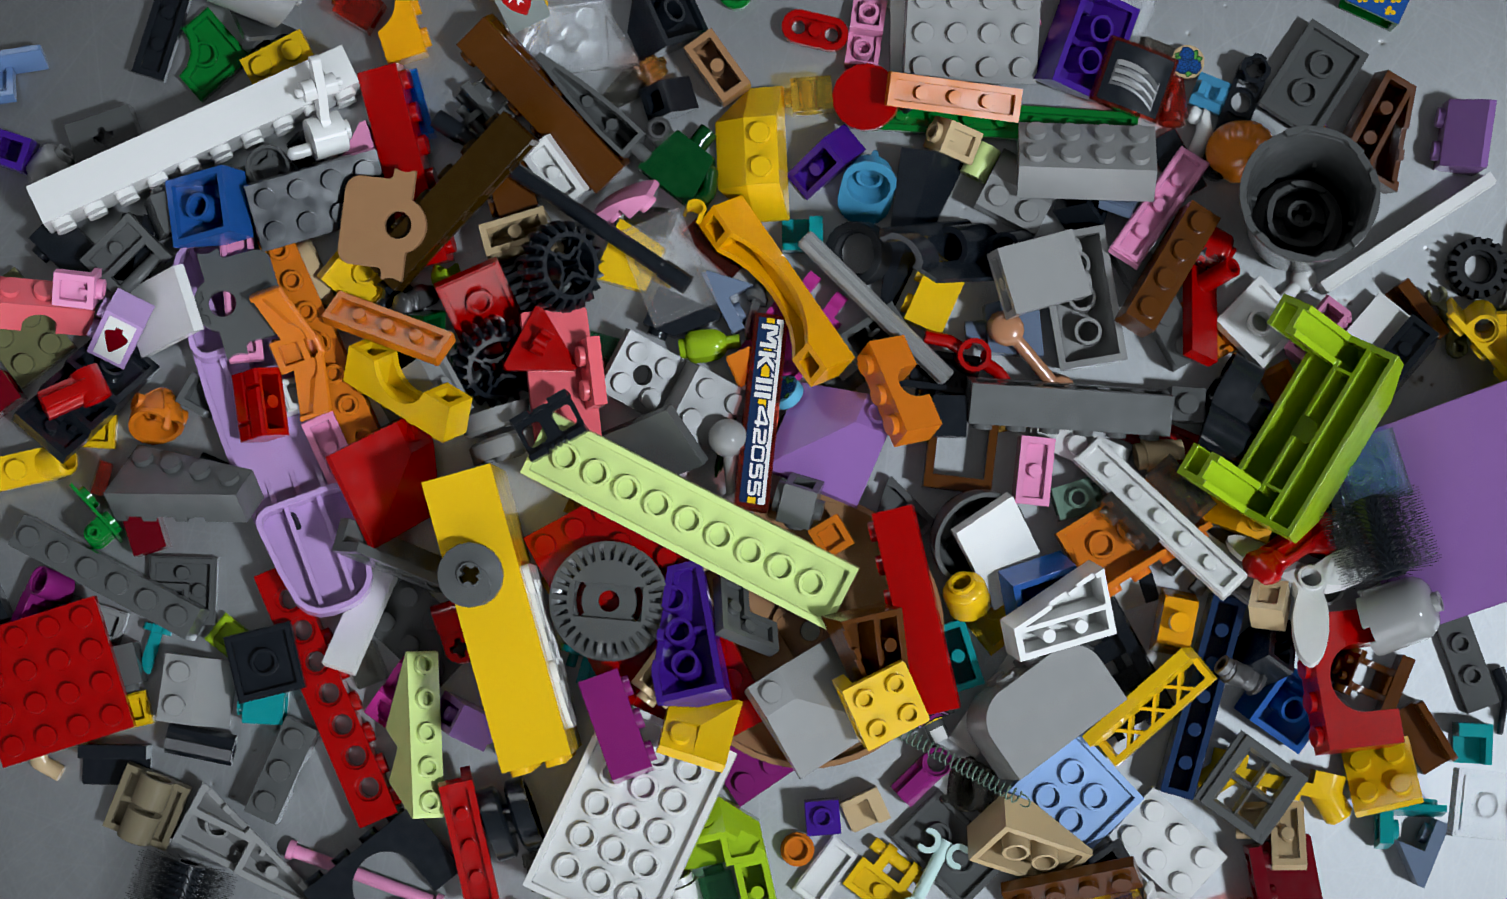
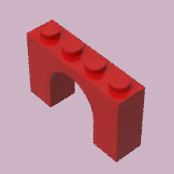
(1332, 723)

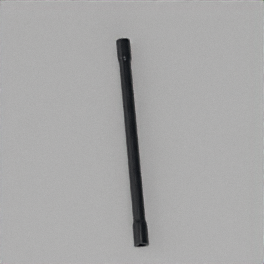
(662, 268)

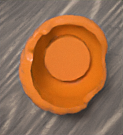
(1233, 145)

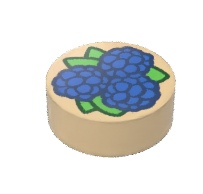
(1190, 62)

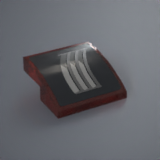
(1133, 79)

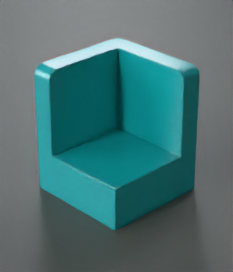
(796, 229)
(1473, 742)

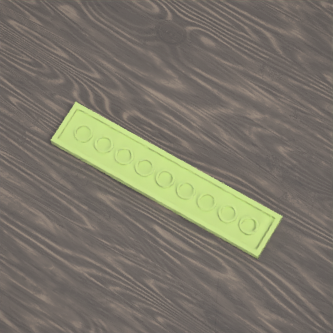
(695, 523)

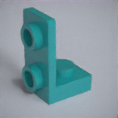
(1387, 828)

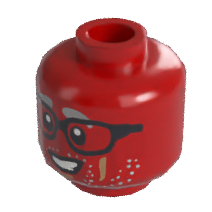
(1216, 249)

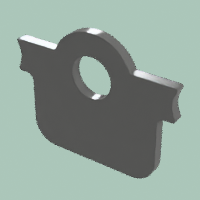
(241, 277)

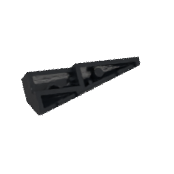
(920, 195)

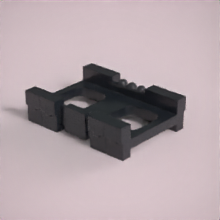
(544, 415)

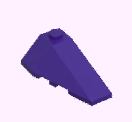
(688, 655)

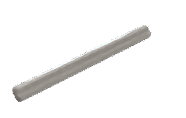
(874, 306)

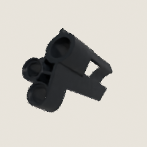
(958, 243)

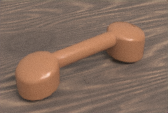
(1011, 333)

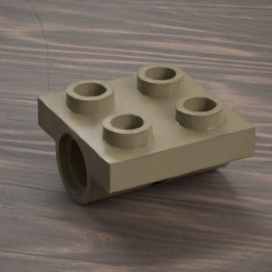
(147, 807)

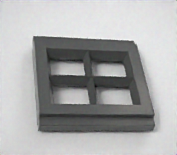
(1275, 806)

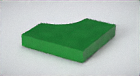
(212, 57)

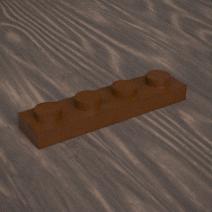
(1078, 882)

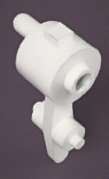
(327, 131)

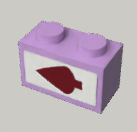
(120, 327)

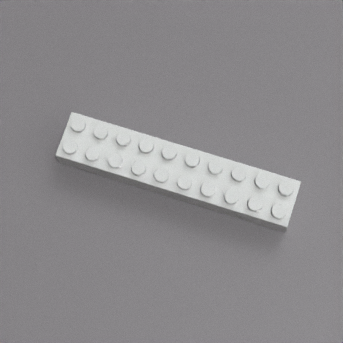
(185, 145)

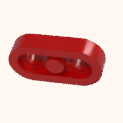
(815, 28)

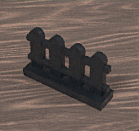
(1129, 677)

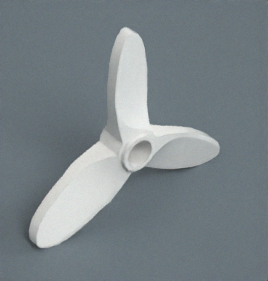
(1310, 607)

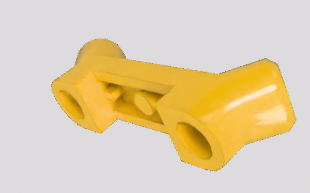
(33, 468)
(1322, 787)

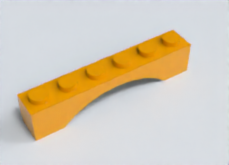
(740, 236)

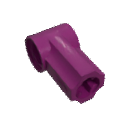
(919, 777)

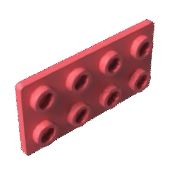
(584, 384)

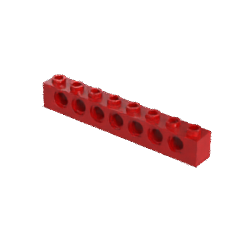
(351, 776)

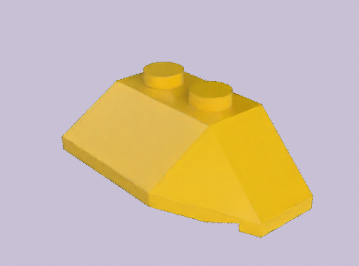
(754, 153)

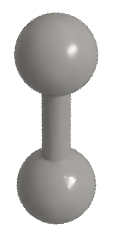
(726, 440)

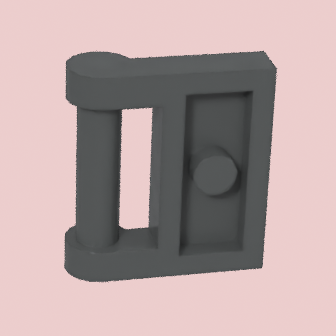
(119, 247)

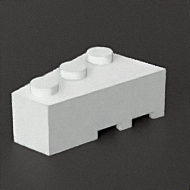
(1062, 615)

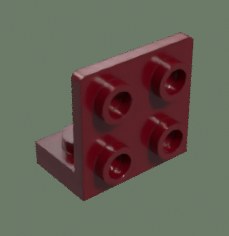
(1280, 883)

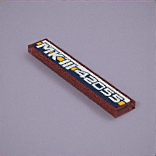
(761, 412)

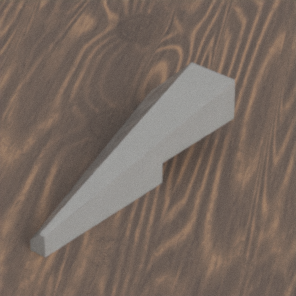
(224, 837)

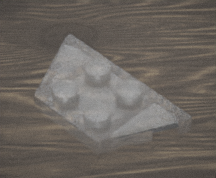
(581, 38)

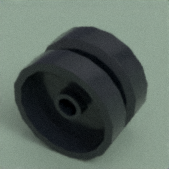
(506, 820)

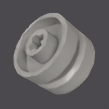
(502, 437)

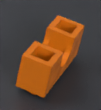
(904, 416)

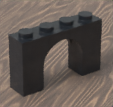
(402, 836)

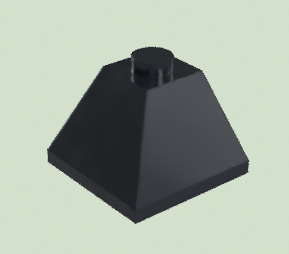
(663, 26)

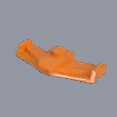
(296, 350)

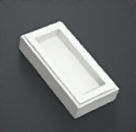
(826, 870)

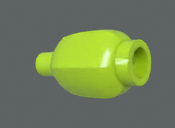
(706, 345)

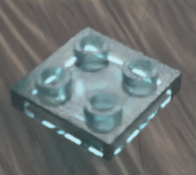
(1376, 468)

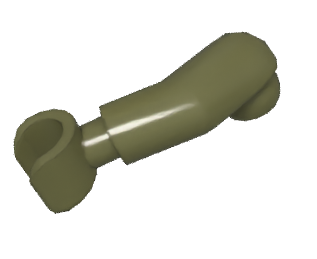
(1455, 345)

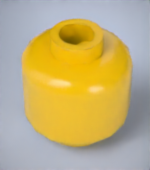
(966, 596)

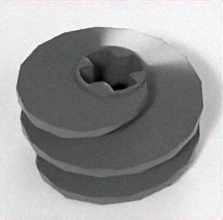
(468, 593)

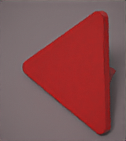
(539, 347)

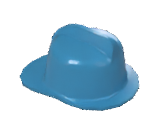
(867, 189)

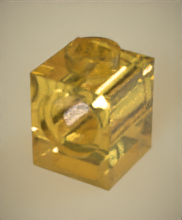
(809, 96)

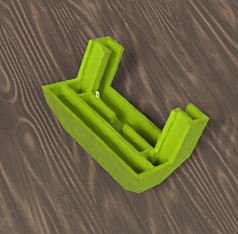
(1310, 431)

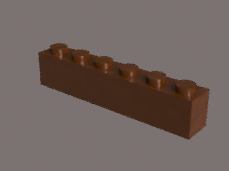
(537, 98)

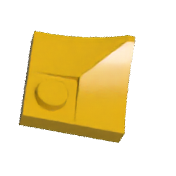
(700, 733)

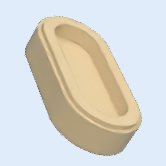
(314, 265)

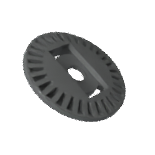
(604, 568)

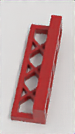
(468, 837)

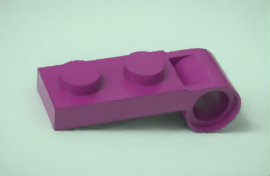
(43, 592)

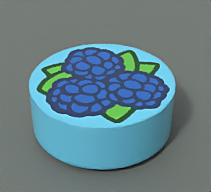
(790, 392)

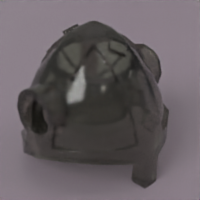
(968, 794)

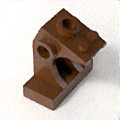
(1386, 683)

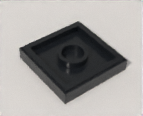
(265, 662)

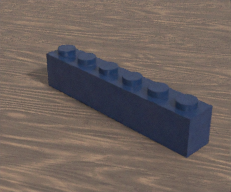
(1195, 722)

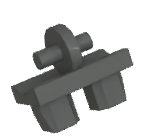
(475, 107)

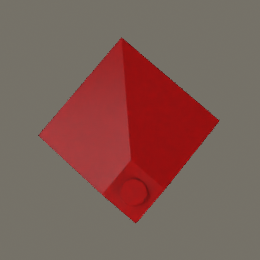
(384, 479)

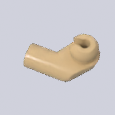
(48, 767)

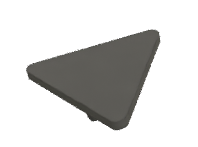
(256, 34)

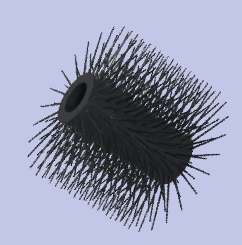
(1380, 537)
(182, 879)

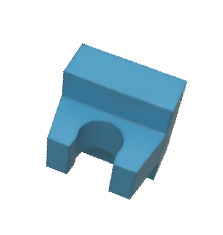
(1209, 93)

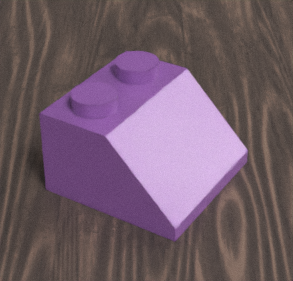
(1463, 136)

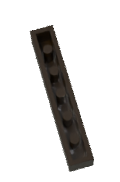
(463, 189)

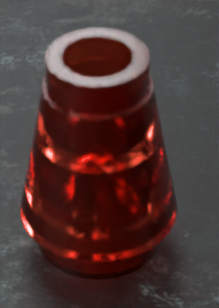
(1175, 105)

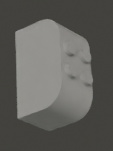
(1040, 709)

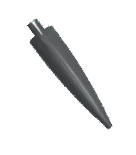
(598, 111)

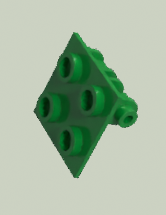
(103, 527)

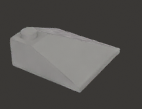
(804, 708)

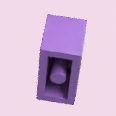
(464, 721)

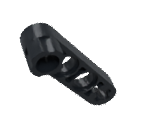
(1228, 113)

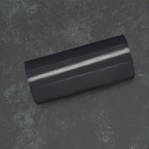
(200, 743)

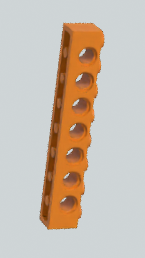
(349, 406)

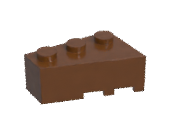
(1381, 125)
(868, 638)

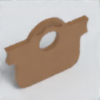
(364, 218)

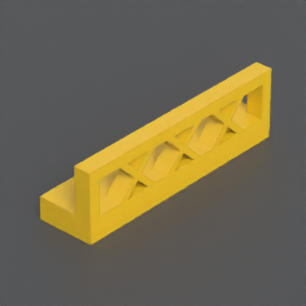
(1141, 696)

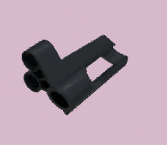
(1232, 413)

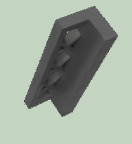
(392, 557)

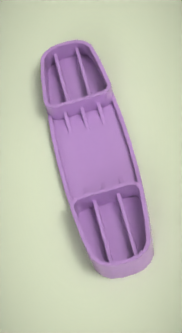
(288, 476)

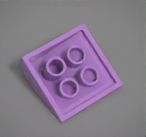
(831, 439)

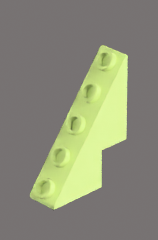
(416, 730)

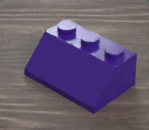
(1079, 42)

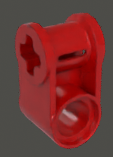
(449, 630)

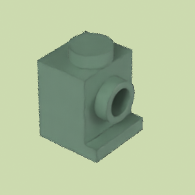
(1062, 499)

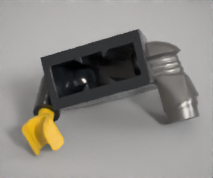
(1258, 659)

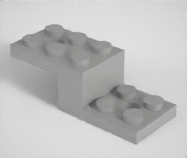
(693, 391)

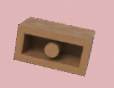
(717, 67)

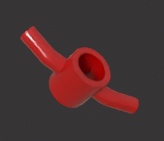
(958, 347)

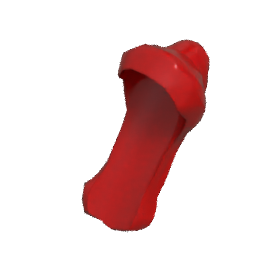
(1277, 555)

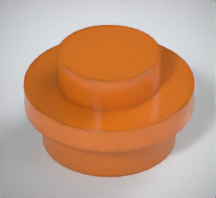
(797, 849)

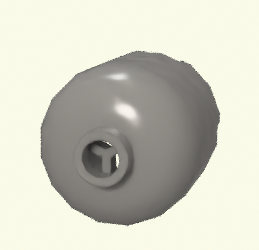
(1399, 613)

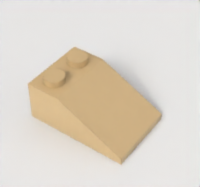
(1023, 840)

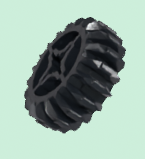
(550, 270)
(474, 348)

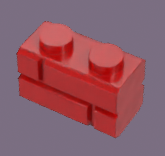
(260, 405)

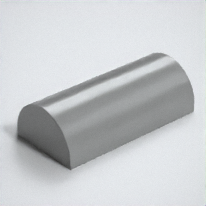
(1086, 327)

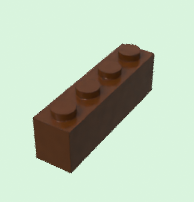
(1167, 269)

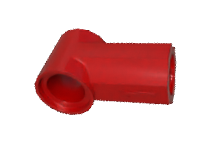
(83, 388)

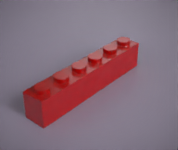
(398, 134)
(912, 589)

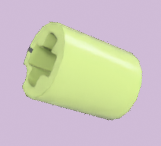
(982, 164)

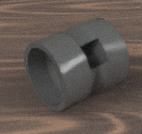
(267, 162)

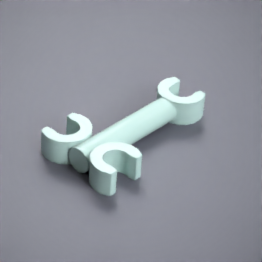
(942, 851)

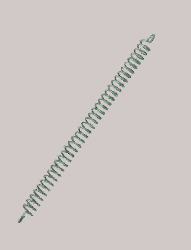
(963, 765)

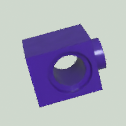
(822, 816)

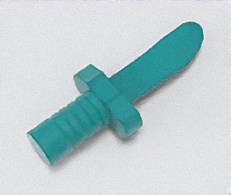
(152, 645)

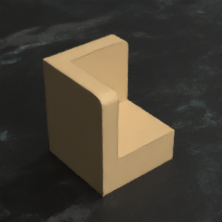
(1269, 605)
(865, 809)

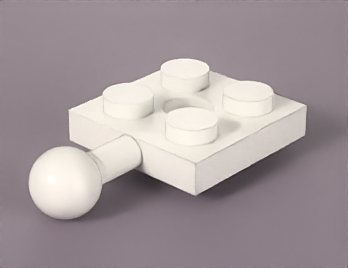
(1260, 300)

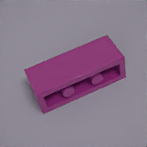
(617, 725)

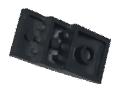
(72, 430)

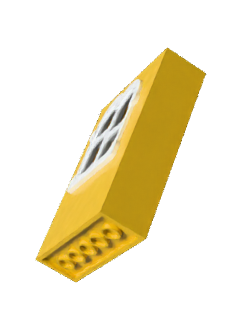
(512, 635)

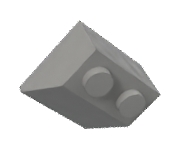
(1000, 198)
(196, 691)

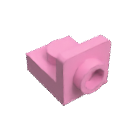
(78, 288)

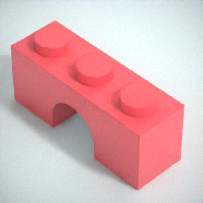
(31, 297)

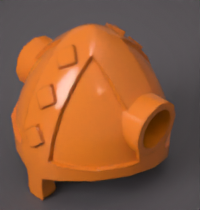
(156, 417)

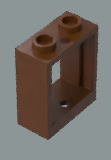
(956, 483)

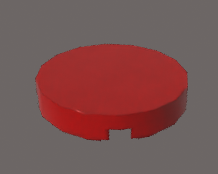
(861, 98)

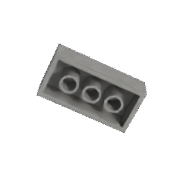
(1086, 161)

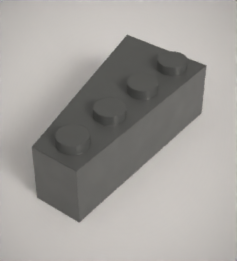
(182, 487)

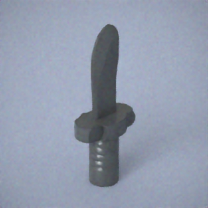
(758, 299)

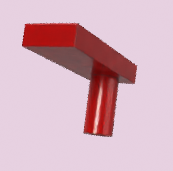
(1201, 309)

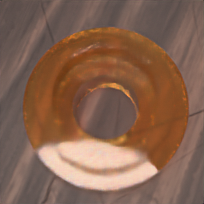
(651, 69)

